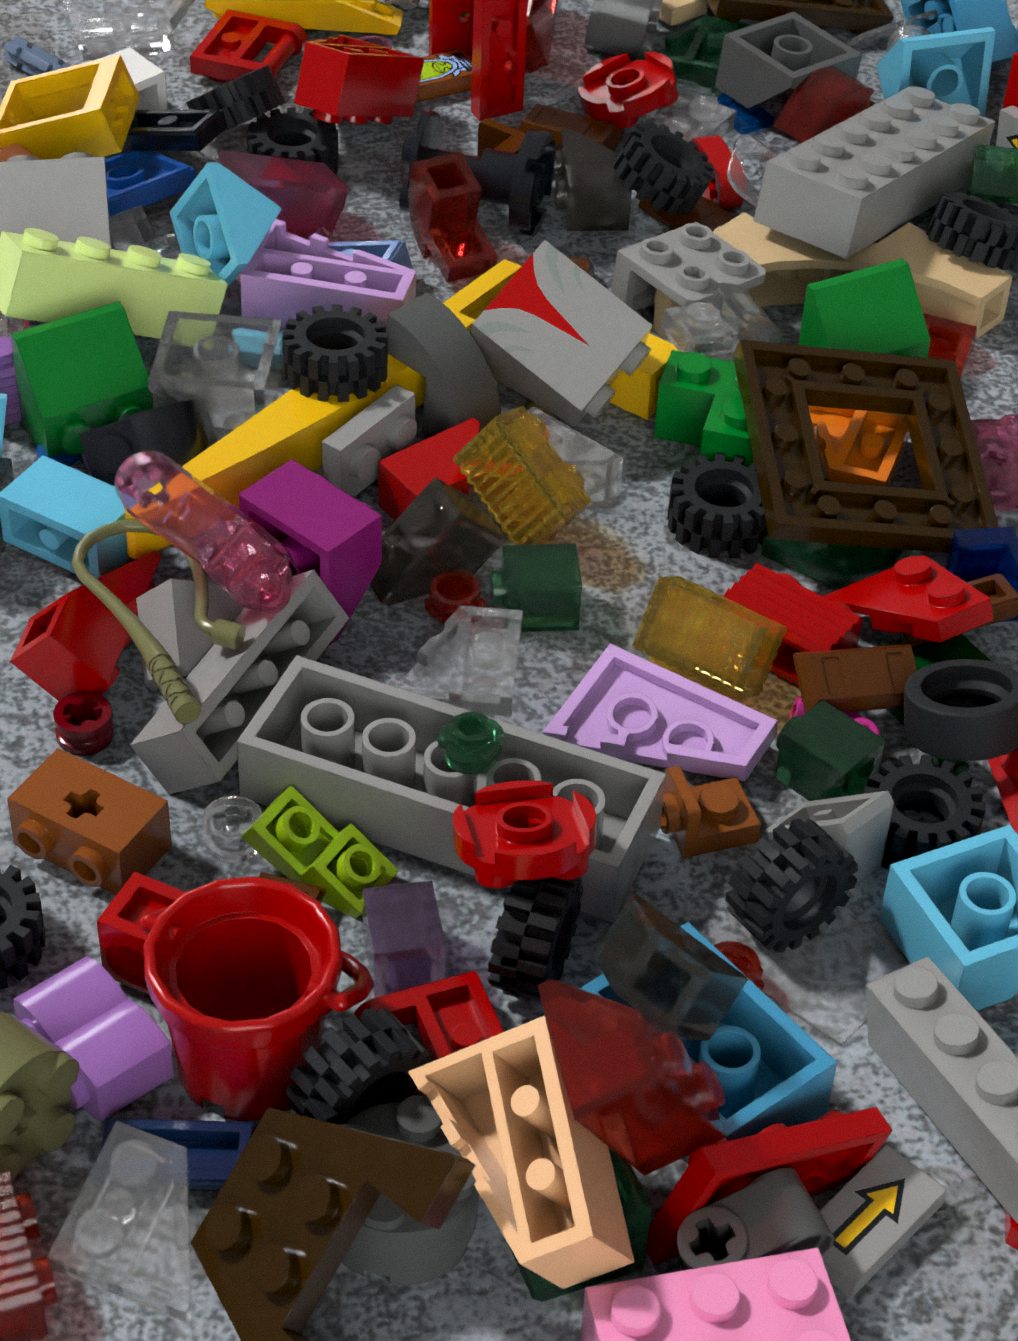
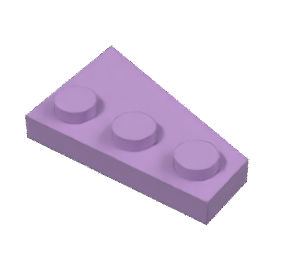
(661, 719)

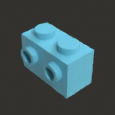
(52, 511)

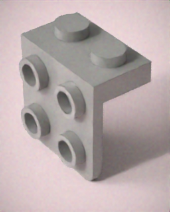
(683, 266)
(377, 432)

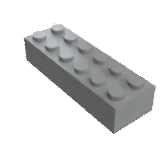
(871, 171)
(375, 762)

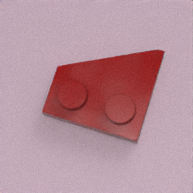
(918, 600)

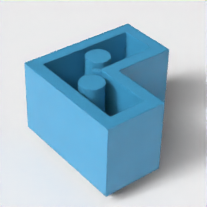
(968, 15)

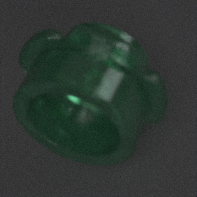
(471, 743)

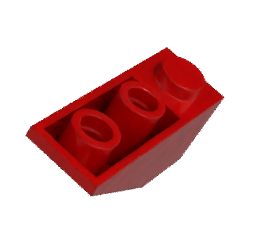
(78, 638)

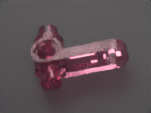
(209, 530)

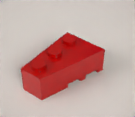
(357, 81)

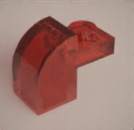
(823, 102)
(444, 216)

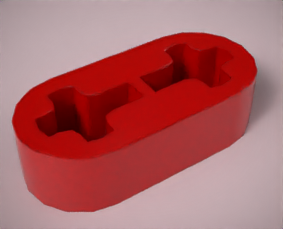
(719, 189)

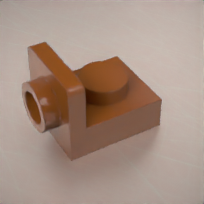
(707, 815)

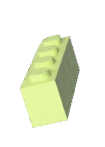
(58, 279)

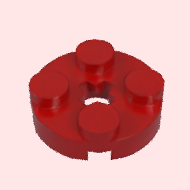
(628, 89)
(524, 833)

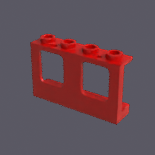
(494, 42)

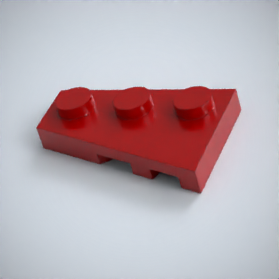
(820, 1151)

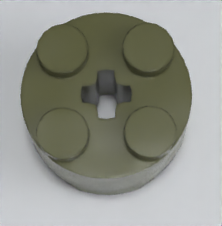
(32, 1094)

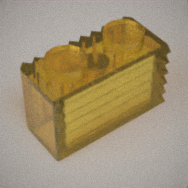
(523, 477)
(708, 638)

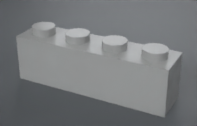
(235, 684)
(951, 1069)

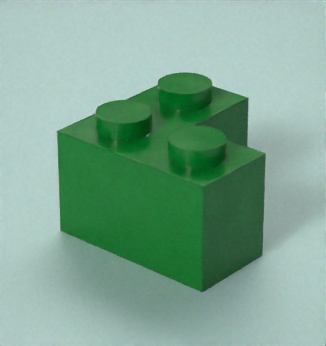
(702, 406)

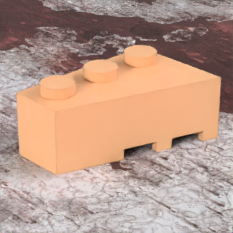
(534, 1163)

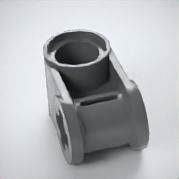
(758, 1221)

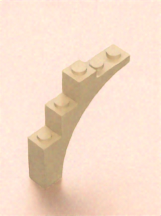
(944, 282)

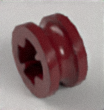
(83, 723)

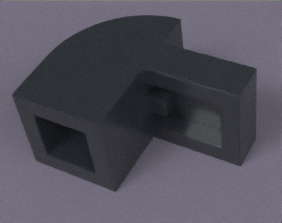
(174, 429)

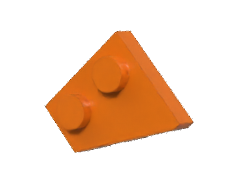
(859, 444)

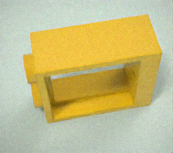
(71, 110)

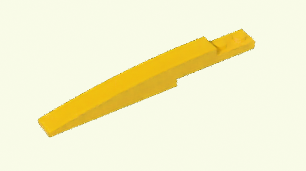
(298, 424)

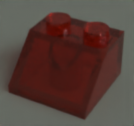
(631, 1079)

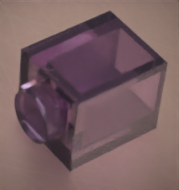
(402, 936)

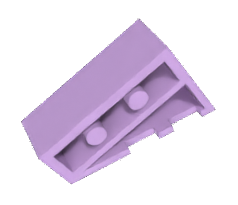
(301, 273)

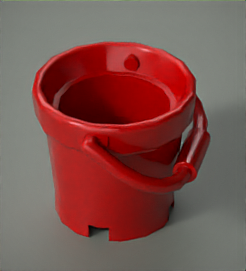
(246, 987)

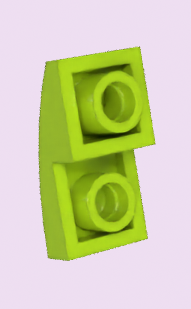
(315, 853)

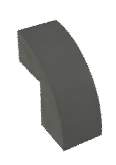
(442, 350)

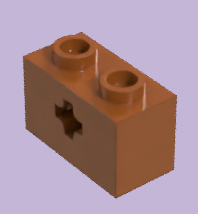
(89, 822)

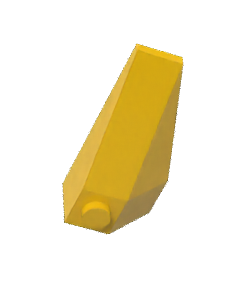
(328, 15)

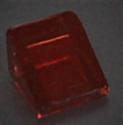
(950, 340)

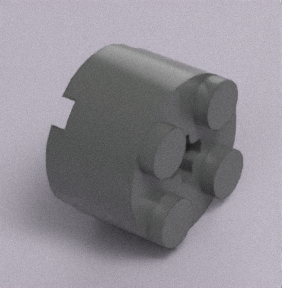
(622, 26)
(391, 1239)

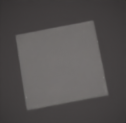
(828, 975)

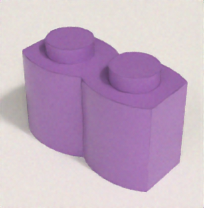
(110, 1036)

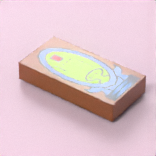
(444, 75)

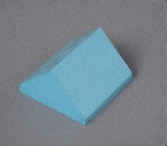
(947, 63)
(222, 220)

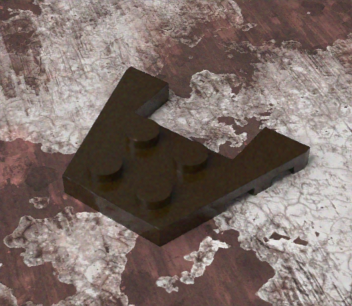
(298, 1208)

